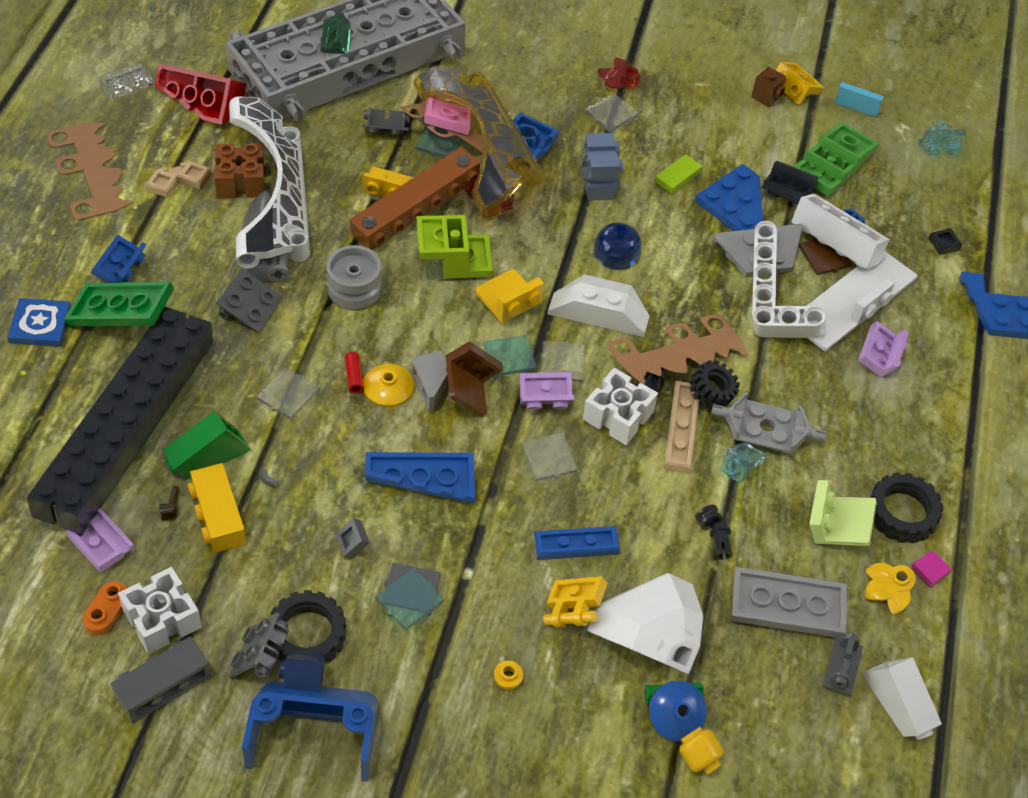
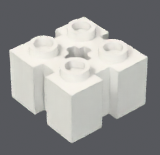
(620, 406)
(160, 610)

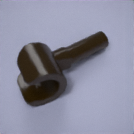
(168, 510)

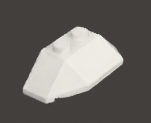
(601, 304)

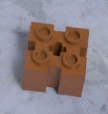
(239, 170)

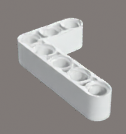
(767, 289)

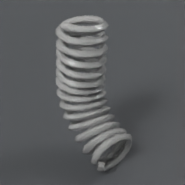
(273, 482)

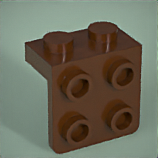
(467, 371)

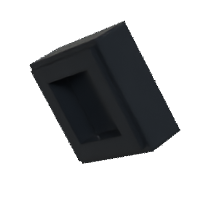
(945, 241)

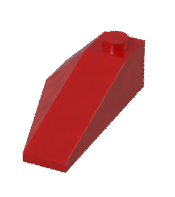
(200, 92)

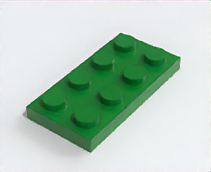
(119, 304)

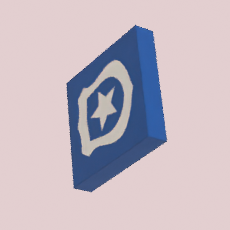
(39, 322)

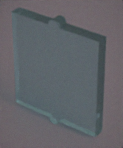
(437, 145)
(513, 353)
(409, 599)

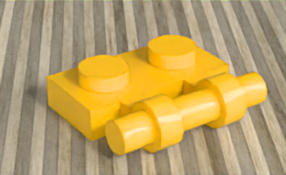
(576, 594)

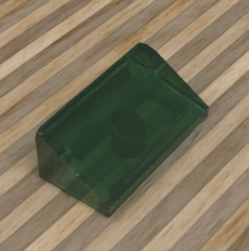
(336, 35)

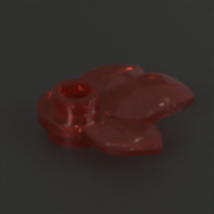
(621, 75)

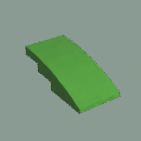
(837, 157)

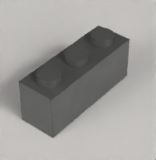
(161, 679)

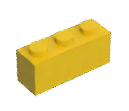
(216, 508)

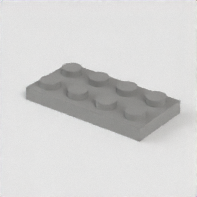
(789, 602)

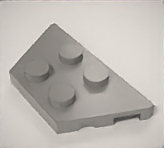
(740, 248)

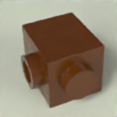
(769, 86)

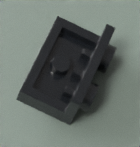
(789, 182)

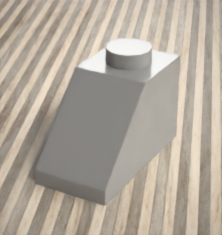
(430, 378)

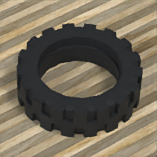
(917, 489)
(319, 604)

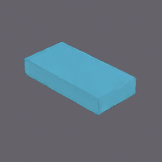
(858, 99)

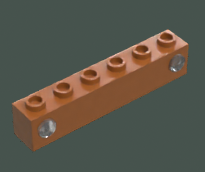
(414, 199)

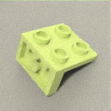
(841, 518)

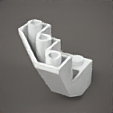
(654, 620)

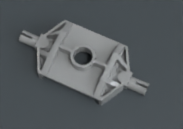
(787, 426)

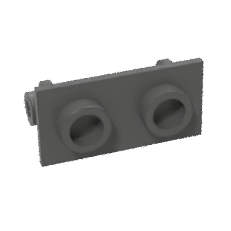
(377, 121)
(843, 664)

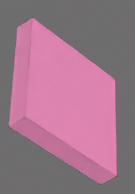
(448, 116)

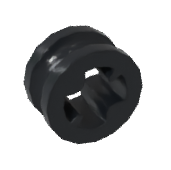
(708, 516)

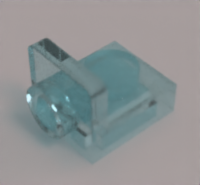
(740, 459)

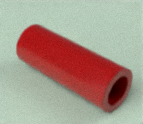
(354, 372)

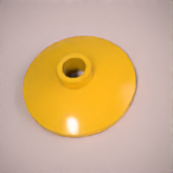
(388, 392)

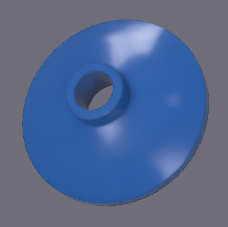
(664, 710)

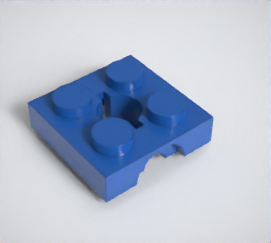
(536, 134)

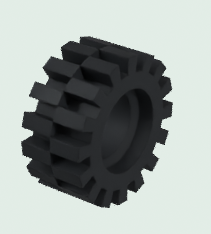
(720, 376)

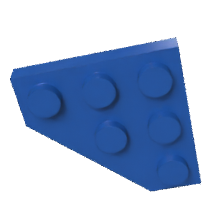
(734, 199)

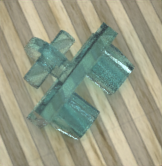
(940, 136)

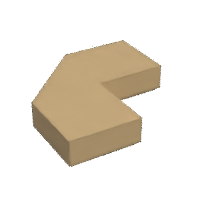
(188, 173)

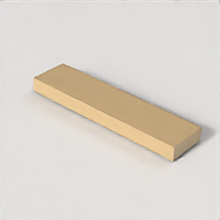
(681, 429)

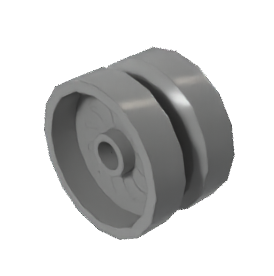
(353, 277)

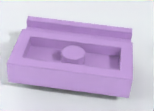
(102, 542)

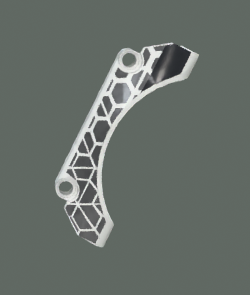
(284, 221)

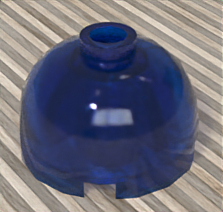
(618, 246)

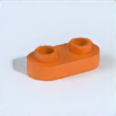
(104, 605)

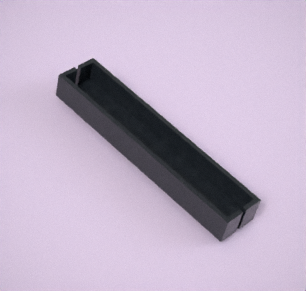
(120, 422)

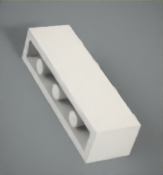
(840, 231)

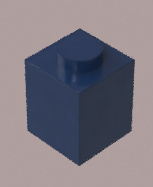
(302, 671)

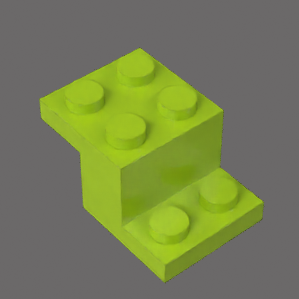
(447, 239)

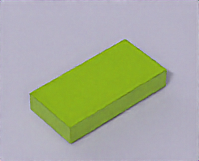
(678, 174)

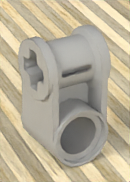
(267, 269)

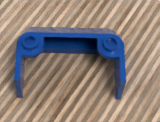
(353, 707)

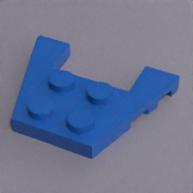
(999, 313)

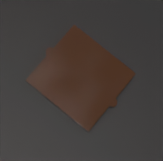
(823, 257)

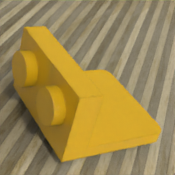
(510, 294)

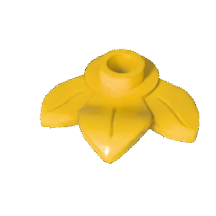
(887, 586)

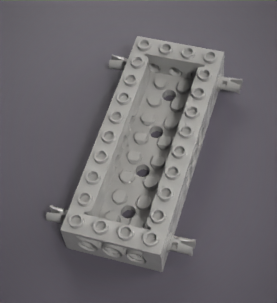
(386, 40)

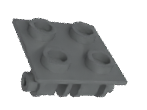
(248, 301)
(260, 647)

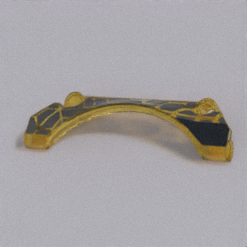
(506, 155)

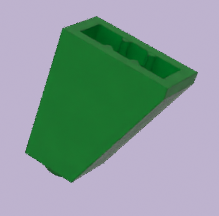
(205, 445)

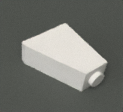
(904, 697)

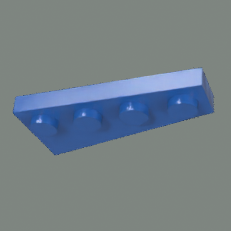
(429, 473)

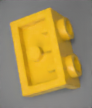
(798, 82)
(382, 182)

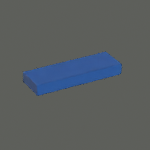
(576, 543)

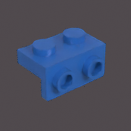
(118, 260)

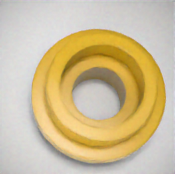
(508, 682)

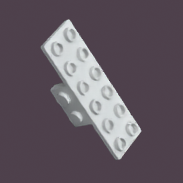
(859, 297)

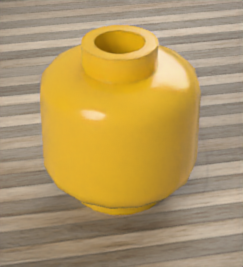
(701, 750)

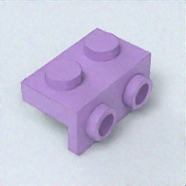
(883, 349)
(546, 389)

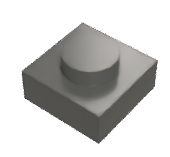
(352, 538)

